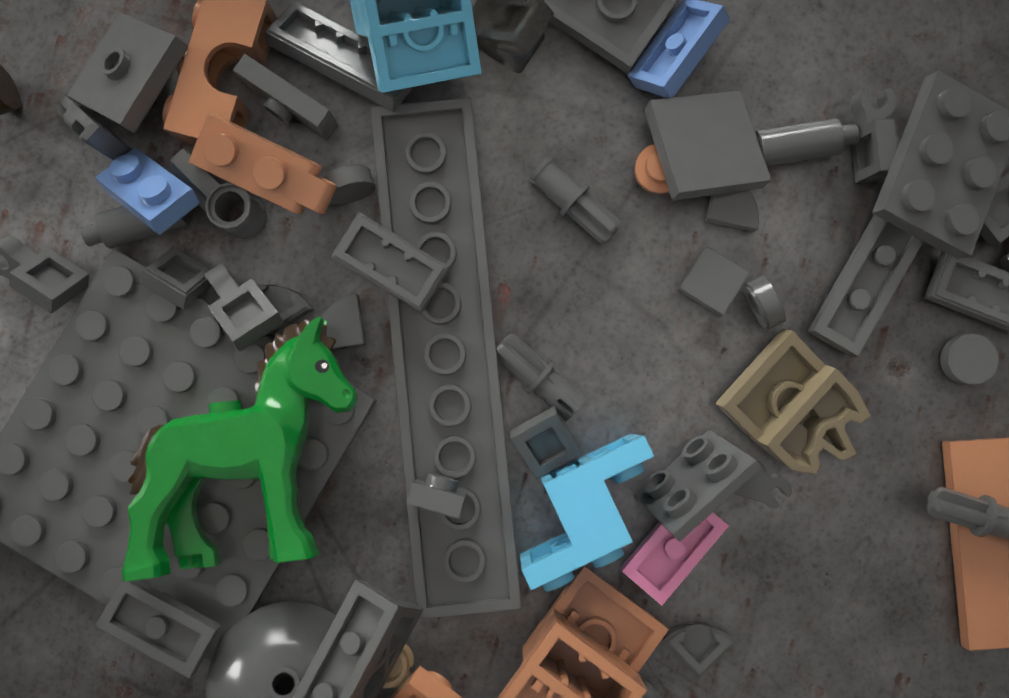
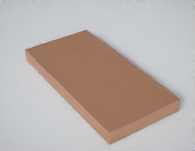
(980, 563)

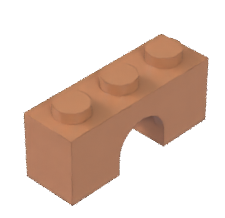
(219, 38)

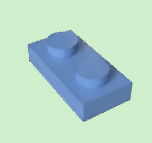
(678, 47)
(147, 190)

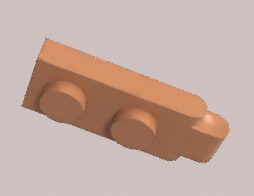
(261, 166)

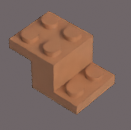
(587, 645)

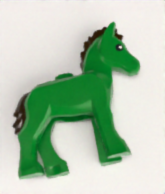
(235, 445)

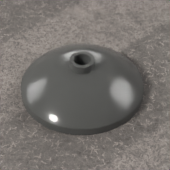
(265, 644)

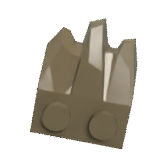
(794, 404)

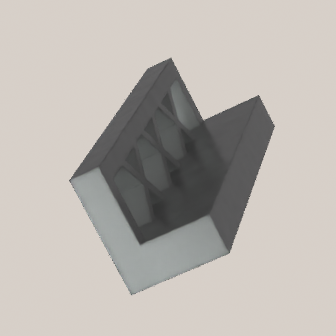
(360, 645)

